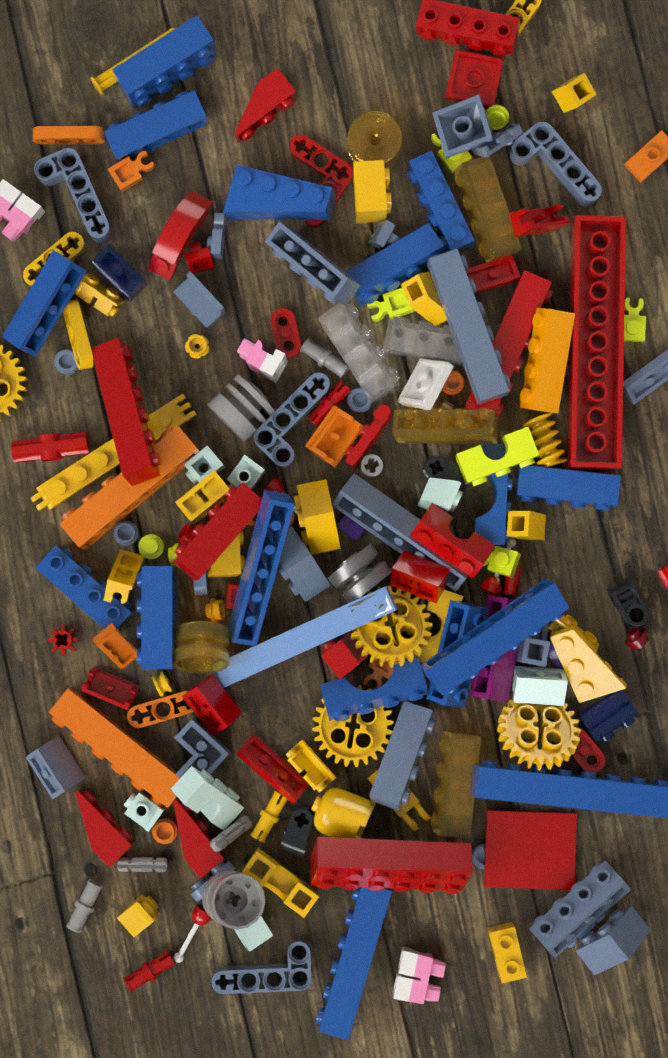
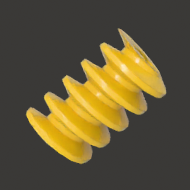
(544, 441)

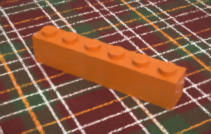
(115, 745)

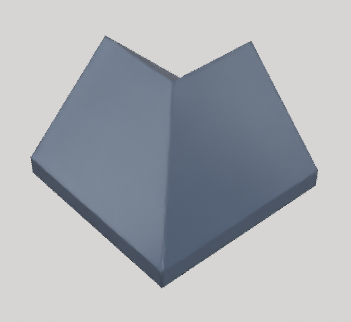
(463, 126)

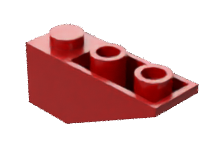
(269, 97)
(104, 834)
(196, 841)

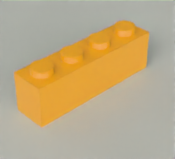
(547, 360)

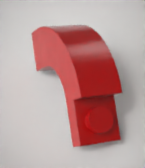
(177, 234)

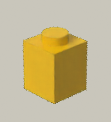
(574, 93)
(526, 525)

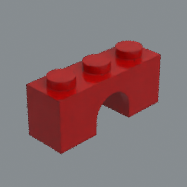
(465, 554)

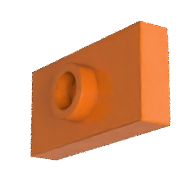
(649, 157)
(116, 646)

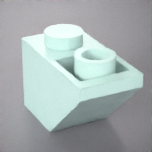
(442, 493)

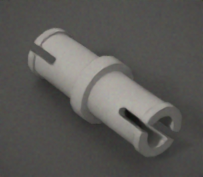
(324, 358)
(84, 906)

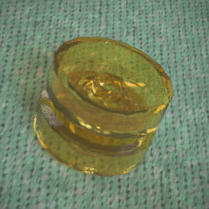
(374, 127)
(201, 647)

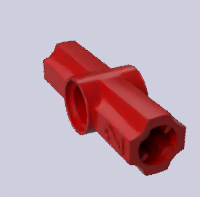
(50, 447)

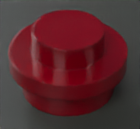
(636, 638)

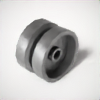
(359, 573)

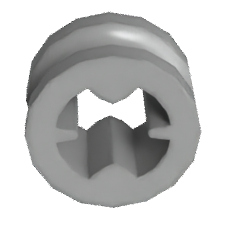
(377, 470)

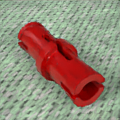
(335, 397)
(149, 971)

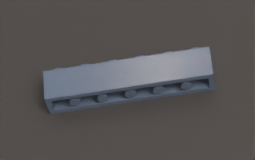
(468, 327)
(388, 523)

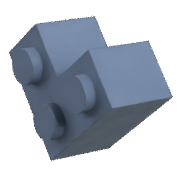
(301, 568)
(204, 747)
(613, 941)

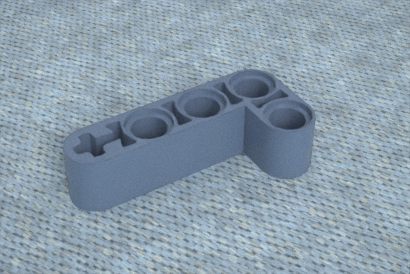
(558, 167)
(81, 196)
(294, 414)
(262, 971)

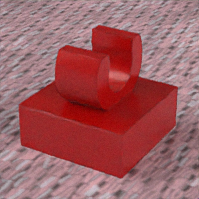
(199, 259)

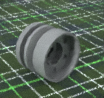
(241, 407)
(245, 906)

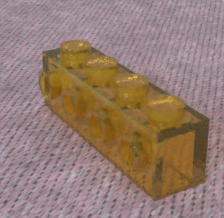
(487, 208)
(446, 426)
(455, 774)

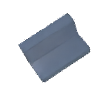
(199, 301)
(55, 767)

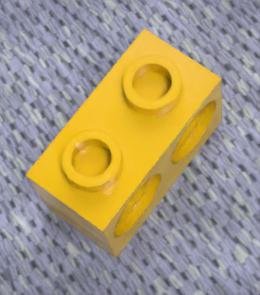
(203, 497)
(507, 952)

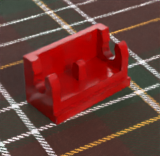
(537, 220)
(419, 576)
(110, 688)
(212, 704)

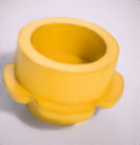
(197, 339)
(215, 610)

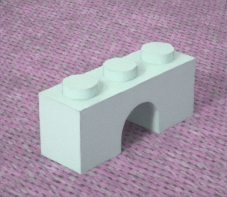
(208, 795)

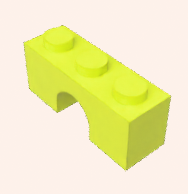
(519, 450)

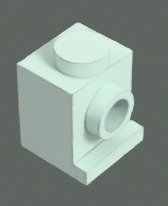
(205, 456)
(246, 465)
(152, 814)

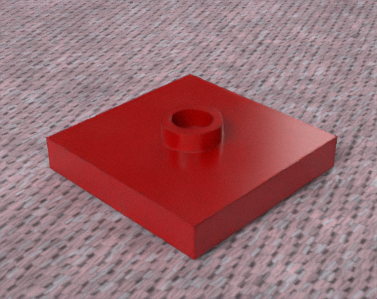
(474, 75)

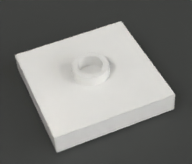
(425, 384)

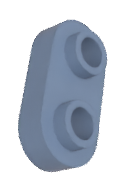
(198, 886)

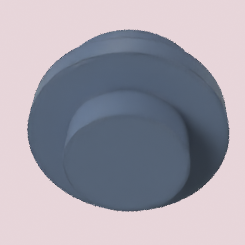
(125, 533)

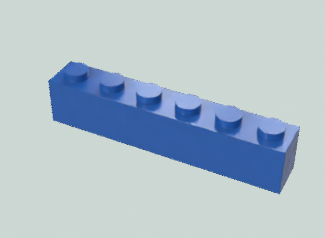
(260, 567)
(494, 637)
(353, 963)

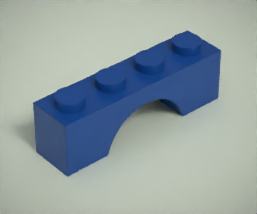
(493, 524)
(344, 699)

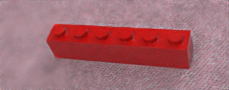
(515, 330)
(125, 412)

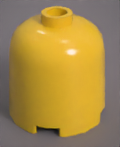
(341, 813)

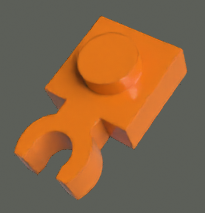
(128, 173)
(379, 673)

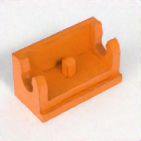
(334, 436)

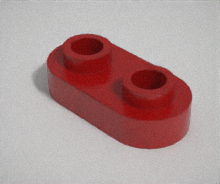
(286, 333)
(586, 748)

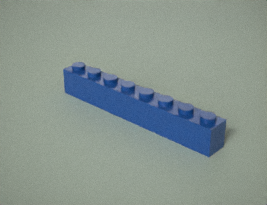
(570, 790)

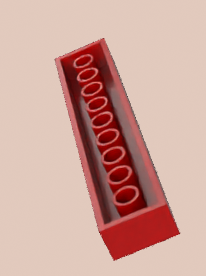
(596, 343)

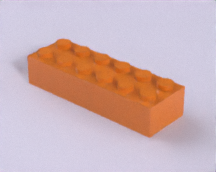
(119, 498)

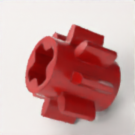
(56, 639)

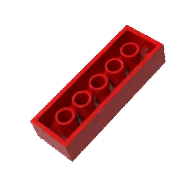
(391, 865)

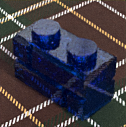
(119, 273)
(607, 716)

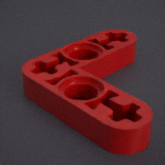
(330, 180)

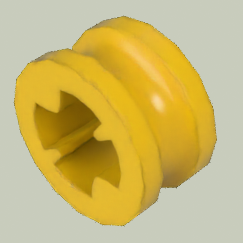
(162, 683)

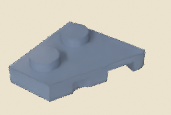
(501, 138)

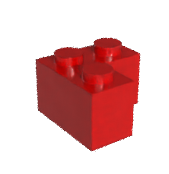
(342, 655)

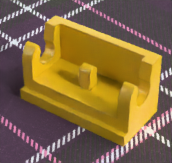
(123, 575)

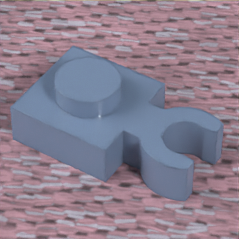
(217, 240)

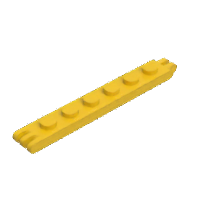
(105, 458)

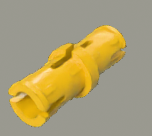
(269, 817)

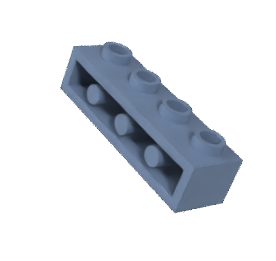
(312, 263)
(402, 756)
(579, 908)

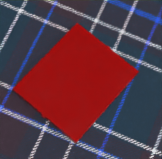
(530, 849)

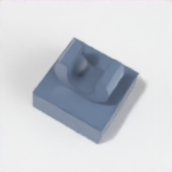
(382, 235)

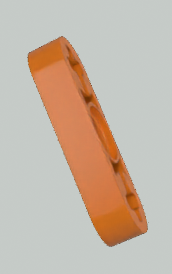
(68, 135)
(147, 720)

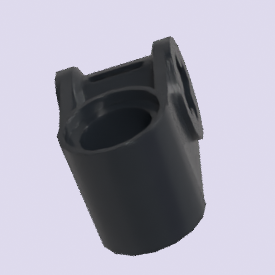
(449, 471)
(627, 602)
(296, 834)

